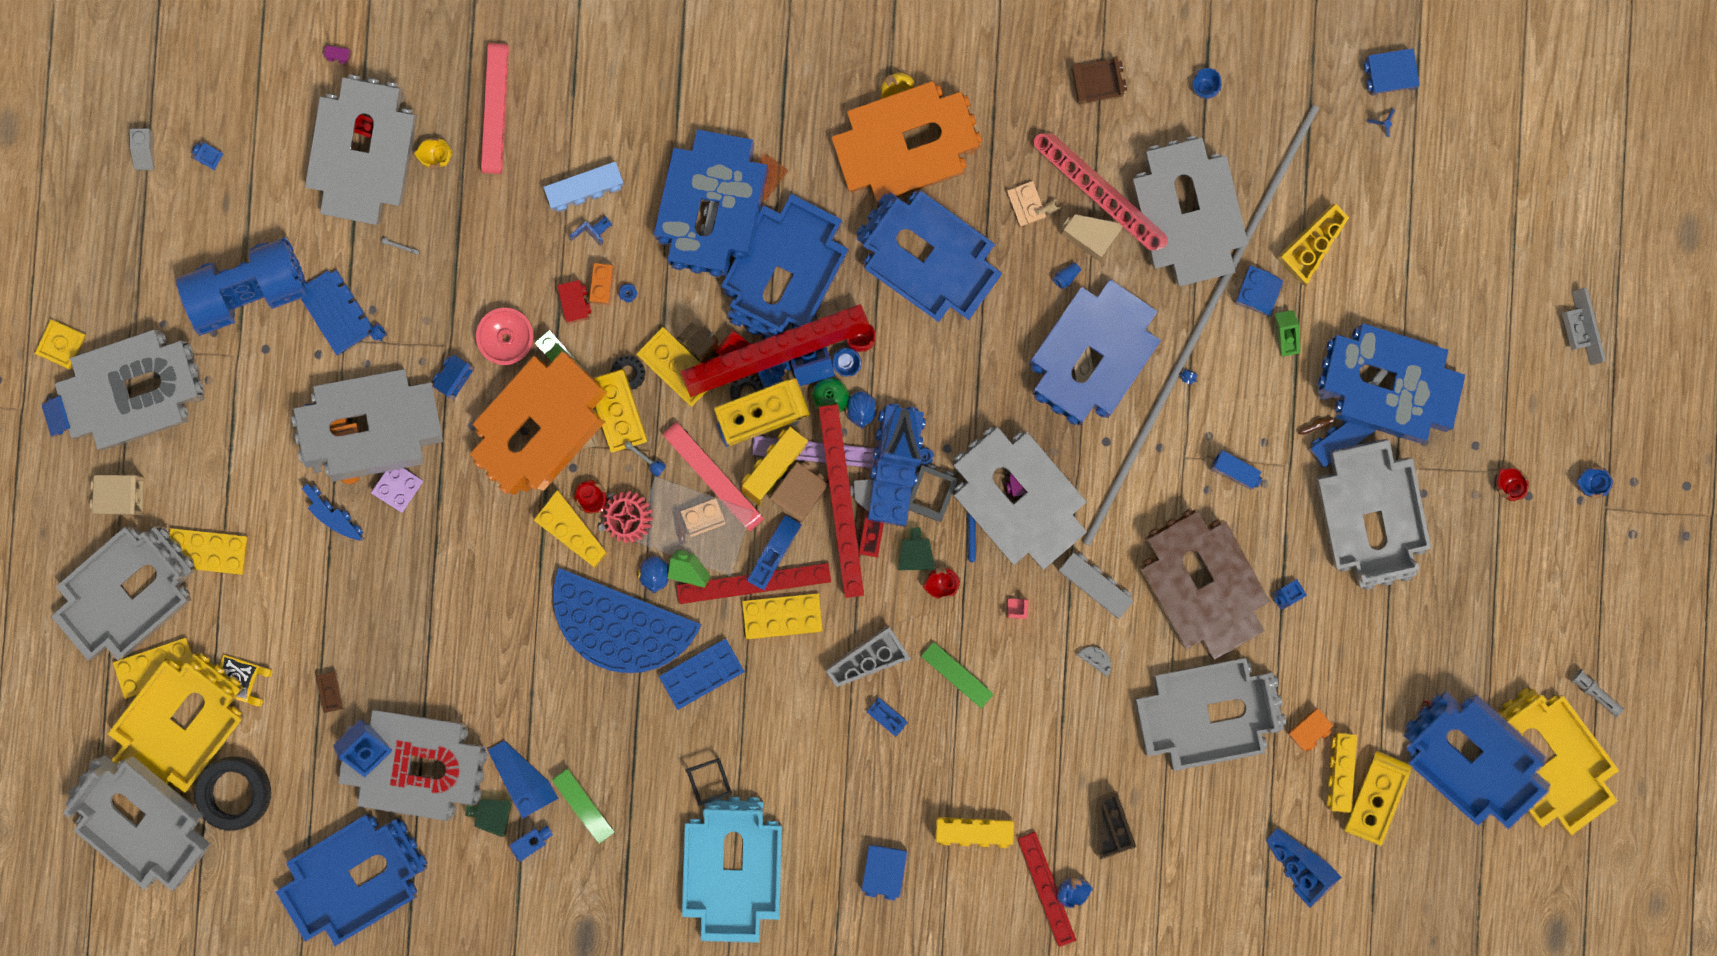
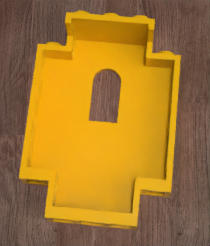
(162, 744)
(1576, 771)

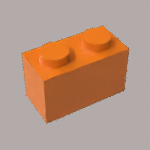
(601, 284)
(1310, 730)

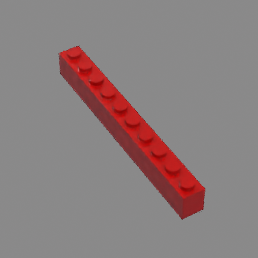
(775, 350)
(841, 500)

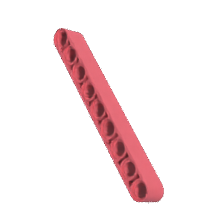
(1109, 193)

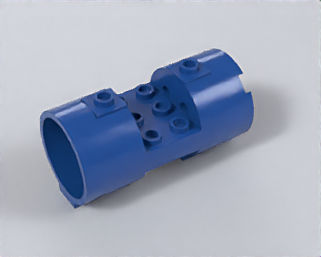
(214, 295)

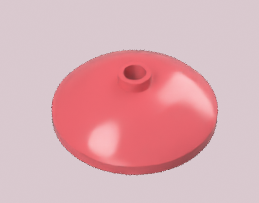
(496, 325)

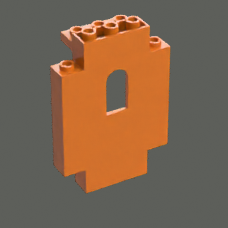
(877, 150)
(559, 402)

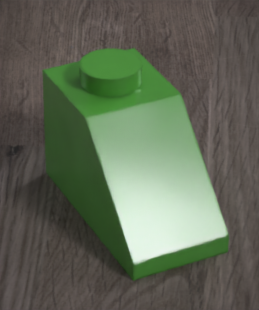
(1288, 333)
(687, 569)

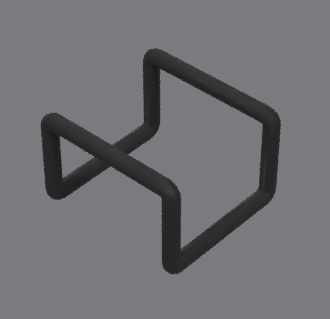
(688, 771)

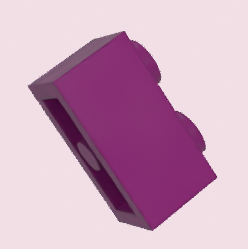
(337, 54)

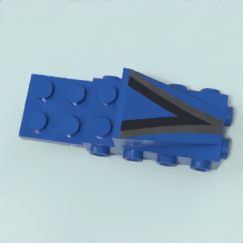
(895, 463)

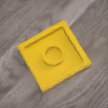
(60, 344)

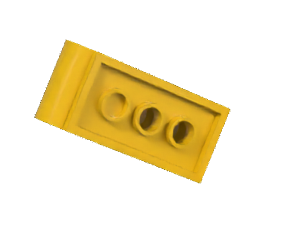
(780, 406)
(1384, 780)

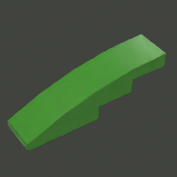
(957, 675)
(583, 805)

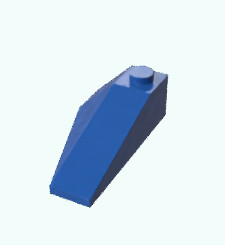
(524, 783)
(1309, 872)

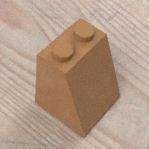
(800, 491)

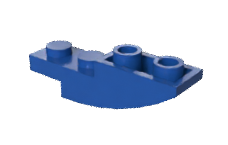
(337, 520)
(774, 552)

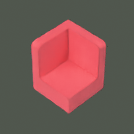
(1017, 608)

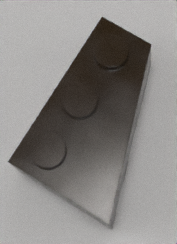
(1113, 827)

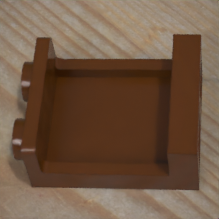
(1098, 80)

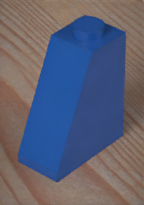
(1236, 470)

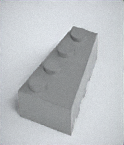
(870, 656)

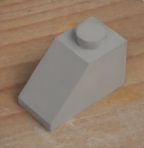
(142, 149)
(862, 492)

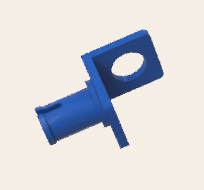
(594, 231)

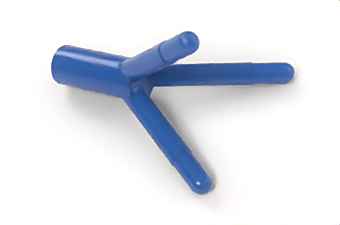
(1385, 123)

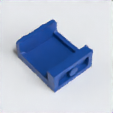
(1391, 71)
(884, 872)

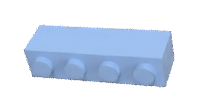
(584, 186)

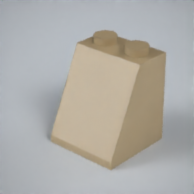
(1091, 234)
(117, 495)

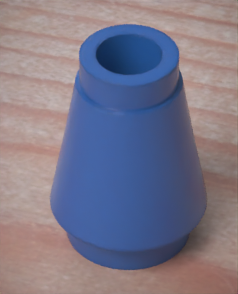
(1065, 276)

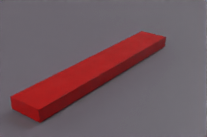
(1046, 889)

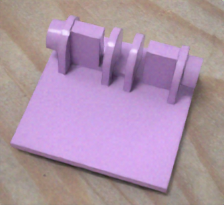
(397, 488)

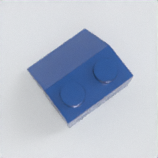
(1259, 291)
(813, 367)
(453, 376)
(362, 748)

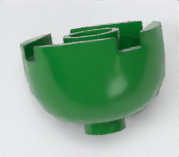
(831, 385)

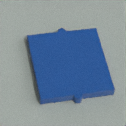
(55, 416)

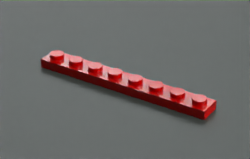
(740, 586)

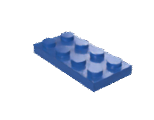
(701, 674)

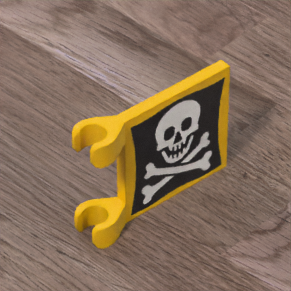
(246, 674)

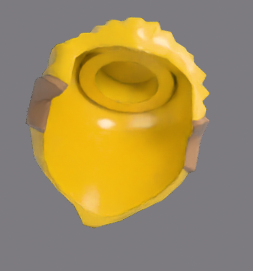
(896, 84)
(434, 153)

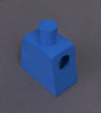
(522, 847)

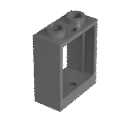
(925, 511)

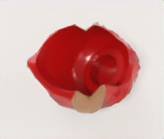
(1512, 484)
(590, 497)
(942, 583)

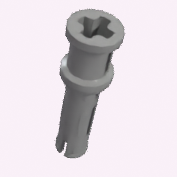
(1590, 687)

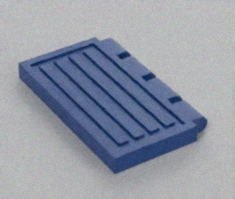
(334, 313)

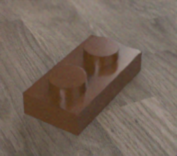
(329, 692)

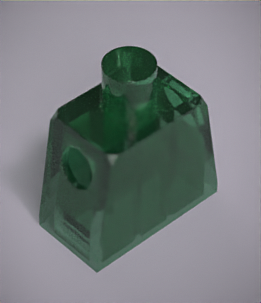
(916, 553)
(491, 815)

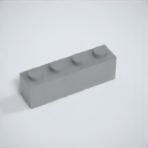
(1095, 585)

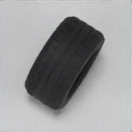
(260, 793)

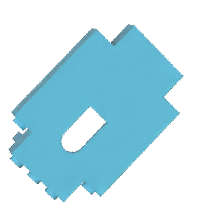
(732, 899)

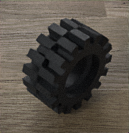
(636, 364)
(738, 384)

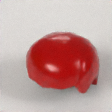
(863, 341)

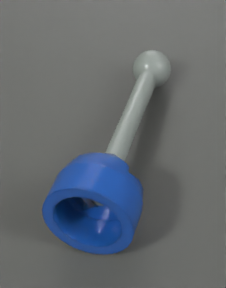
(656, 466)

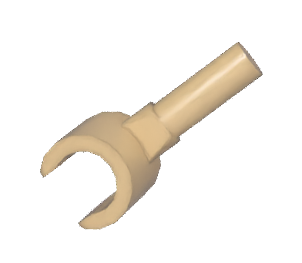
(1050, 207)

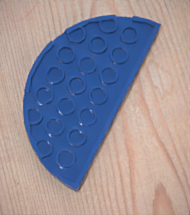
(617, 628)

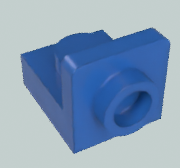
(206, 155)
(1289, 594)

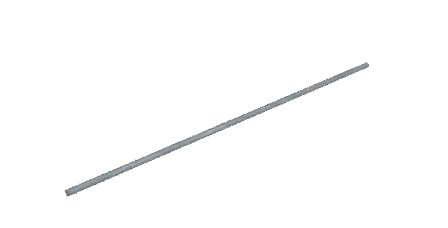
(1199, 328)

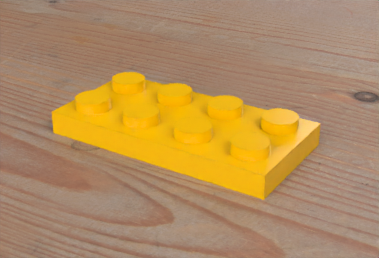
(667, 360)
(619, 412)
(213, 550)
(782, 616)
(138, 669)

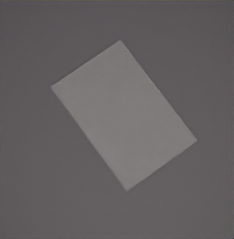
(711, 539)

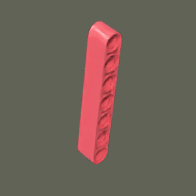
(495, 108)
(709, 471)

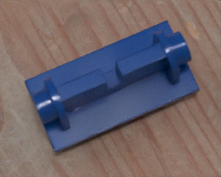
(887, 717)

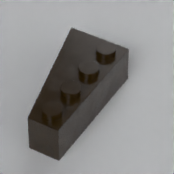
(698, 342)

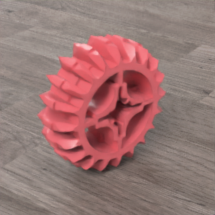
(626, 524)

